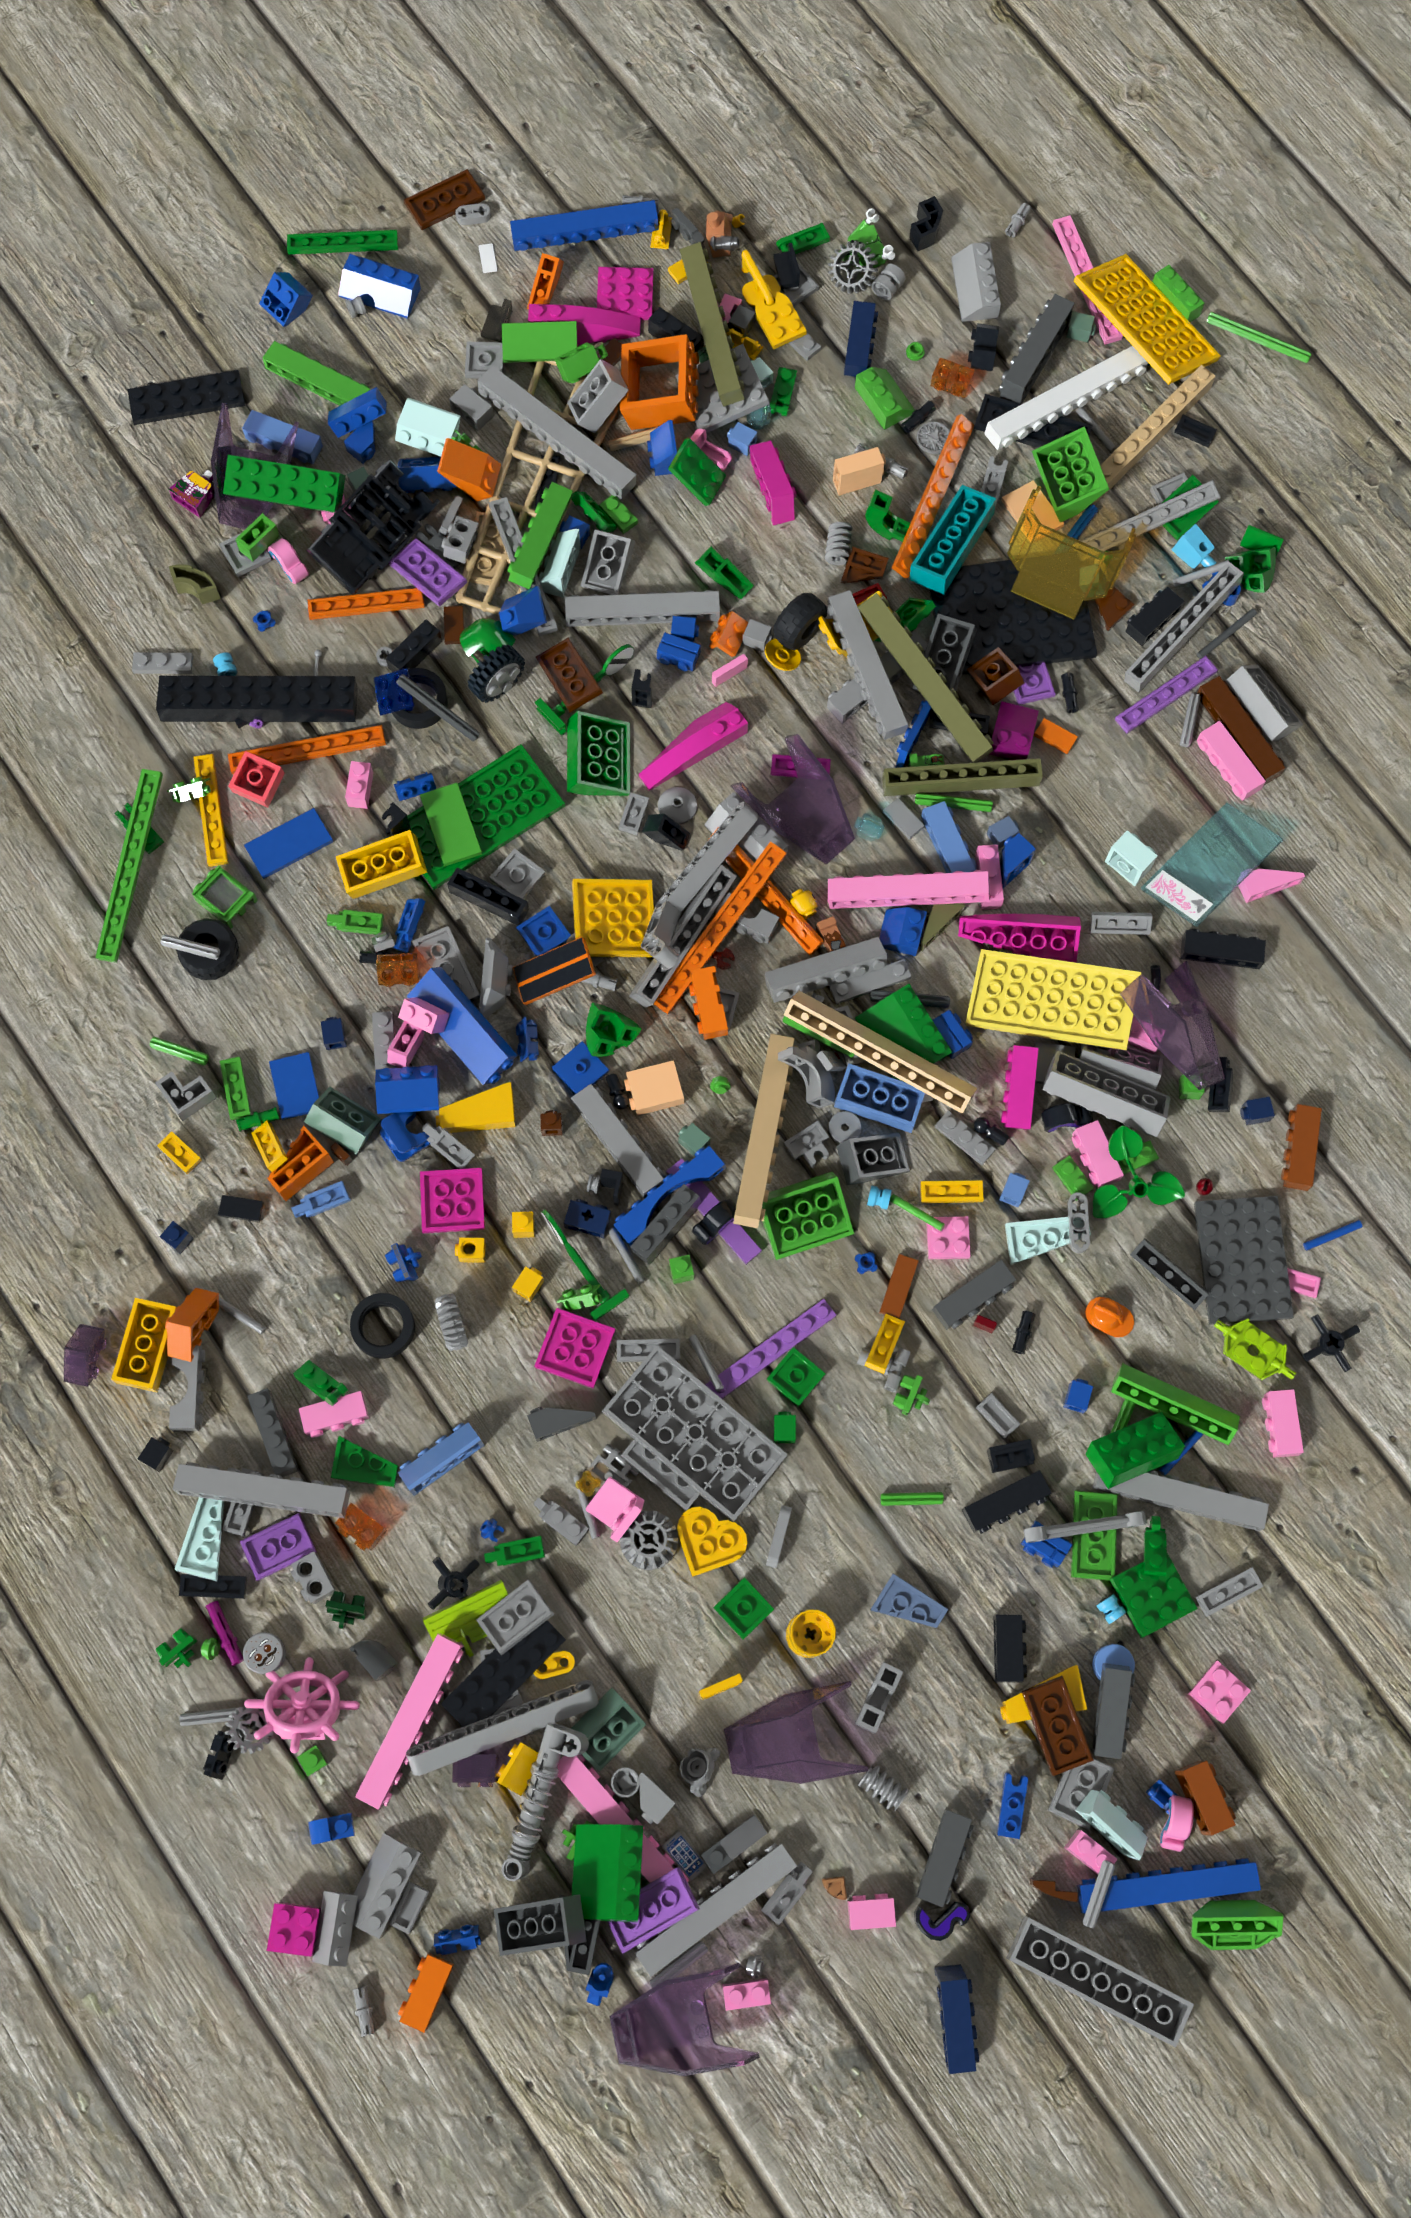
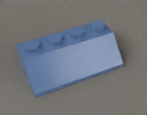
(441, 1458)

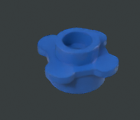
(263, 615)
(869, 1257)

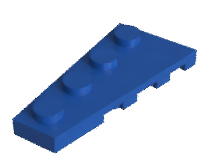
(912, 734)

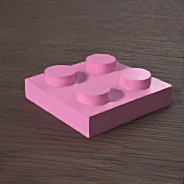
(952, 1241)
(1219, 1692)

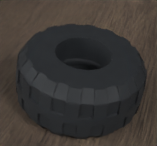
(799, 621)
(208, 931)

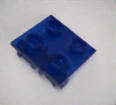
(390, 695)

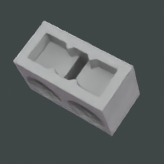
(461, 534)
(317, 1575)

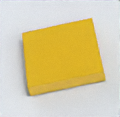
(720, 1687)

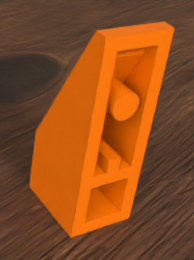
(546, 279)

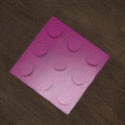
(626, 290)
(452, 1200)
(575, 1348)

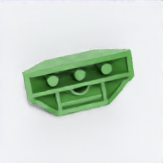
(1236, 1924)

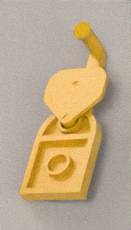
(772, 308)

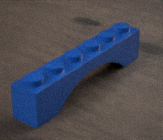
(701, 1168)

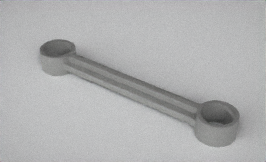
(1082, 1527)

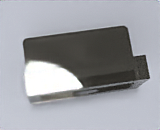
(496, 316)

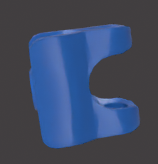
(399, 1139)

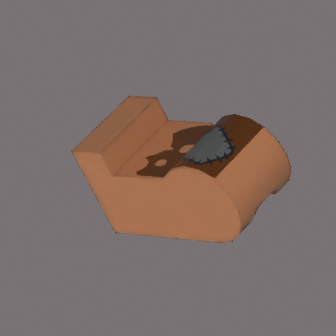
(830, 934)

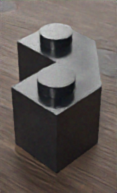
(924, 232)
(984, 347)

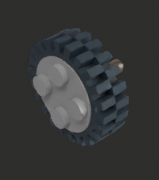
(495, 673)

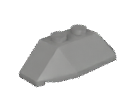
(494, 979)

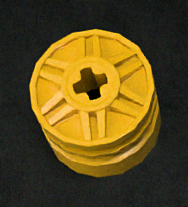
(823, 1635)

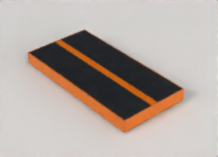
(554, 971)

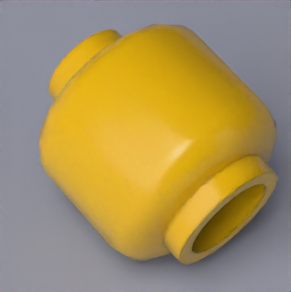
(804, 903)

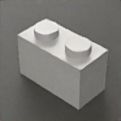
(471, 407)

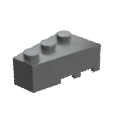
(580, 1956)

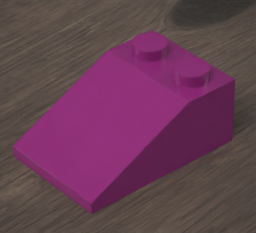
(1013, 731)

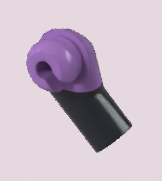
(242, 723)

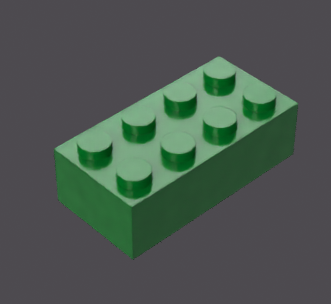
(1134, 1450)

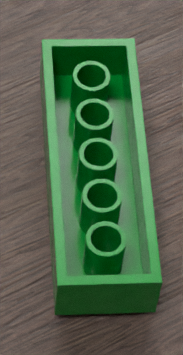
(284, 484)

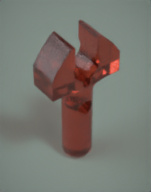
(719, 956)

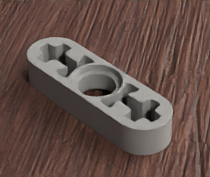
(1082, 1208)
(778, 1537)

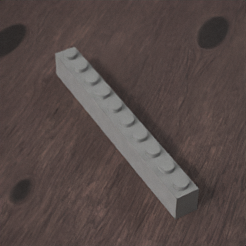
(556, 432)

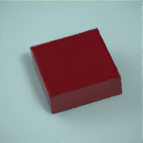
(985, 1324)

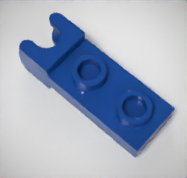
(1012, 1807)

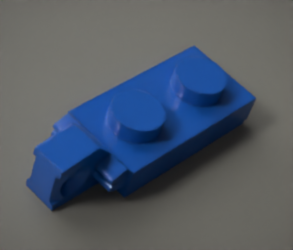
(408, 924)

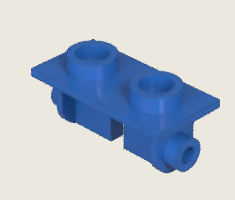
(407, 789)
(526, 1031)
(1160, 1794)
(466, 1936)

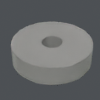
(847, 1119)

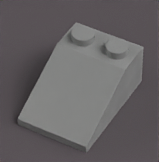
(607, 562)

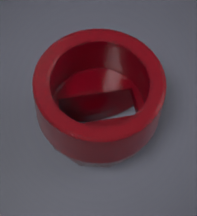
(1200, 1185)

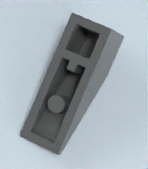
(553, 1421)
(733, 1844)

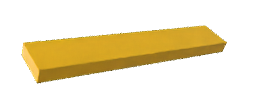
(211, 812)

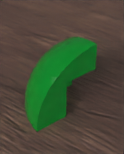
(1257, 567)
(608, 1030)

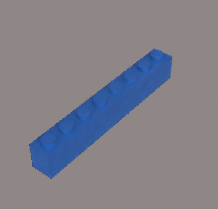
(584, 225)
(1175, 1885)

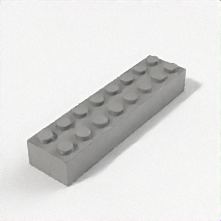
(1100, 1981)

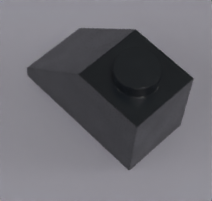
(666, 831)

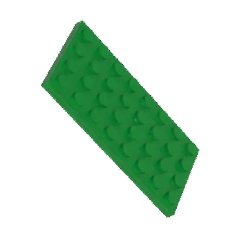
(501, 803)

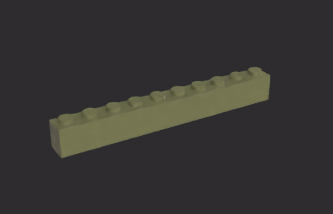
(712, 324)
(925, 678)

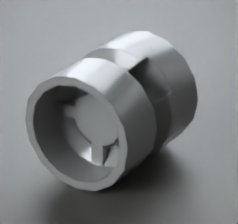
(888, 281)
(625, 1782)

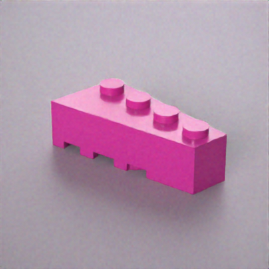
(773, 482)
(1020, 1087)

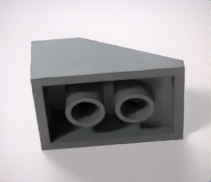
(872, 1158)

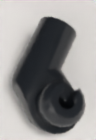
(1156, 976)

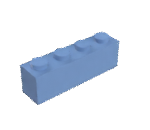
(273, 432)
(947, 838)

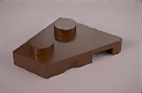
(864, 566)
(1113, 607)

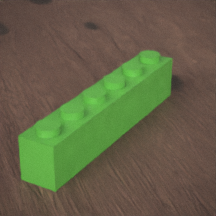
(312, 374)
(540, 535)
(1175, 1404)

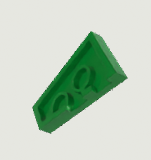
(362, 1466)

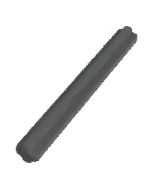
(437, 707)

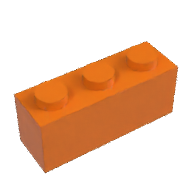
(425, 1992)

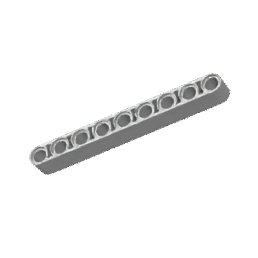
(502, 1727)

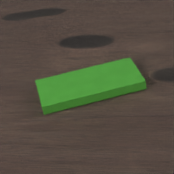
(537, 340)
(450, 824)
(1094, 1552)

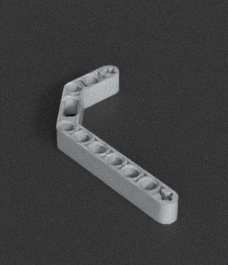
(691, 880)

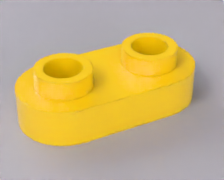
(554, 1667)

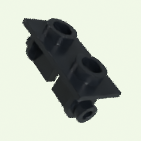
(217, 1765)

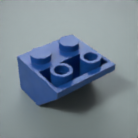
(285, 298)

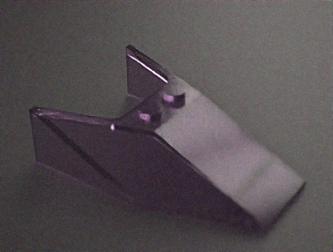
(235, 510)
(808, 809)
(1178, 1030)
(782, 1740)
(672, 2028)

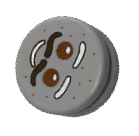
(264, 1653)

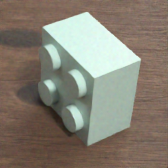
(1131, 858)

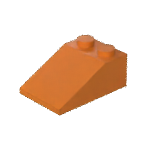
(469, 469)

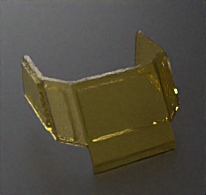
(1058, 568)

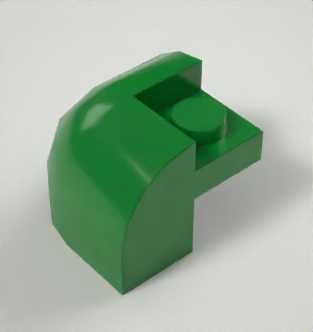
(484, 636)

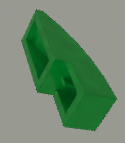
(724, 573)

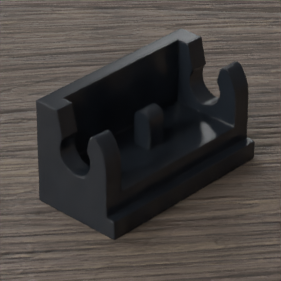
(641, 690)
(399, 820)
(1011, 1456)

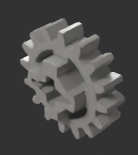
(240, 1727)

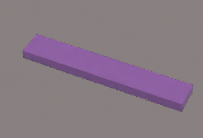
(1166, 694)
(733, 1233)

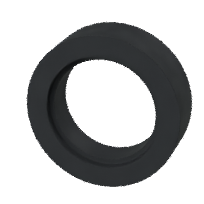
(427, 718)
(367, 1305)

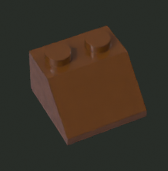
(995, 676)

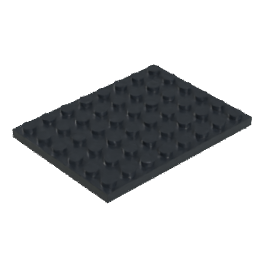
(1011, 622)

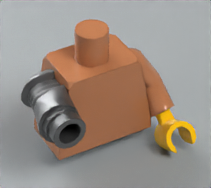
(719, 233)

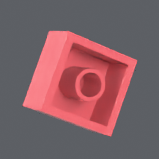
(256, 779)

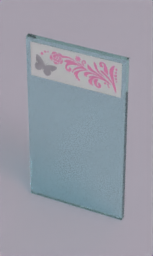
(1211, 864)

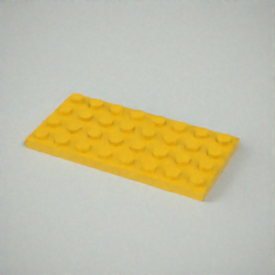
(1147, 318)

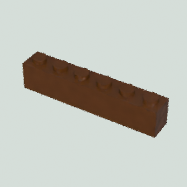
(1227, 709)

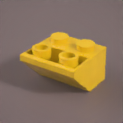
(517, 1771)

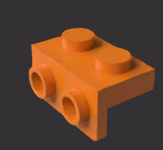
(729, 633)

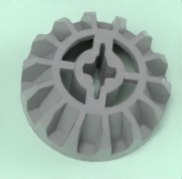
(664, 1552)

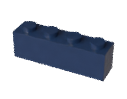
(860, 337)

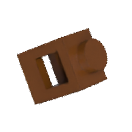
(551, 1123)

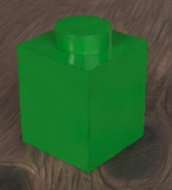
(784, 1428)

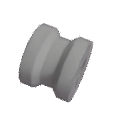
(355, 306)

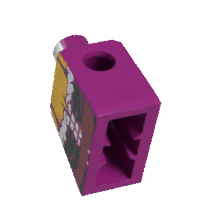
(194, 492)

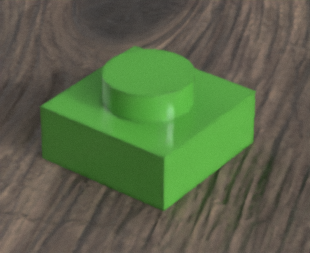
(312, 1760)

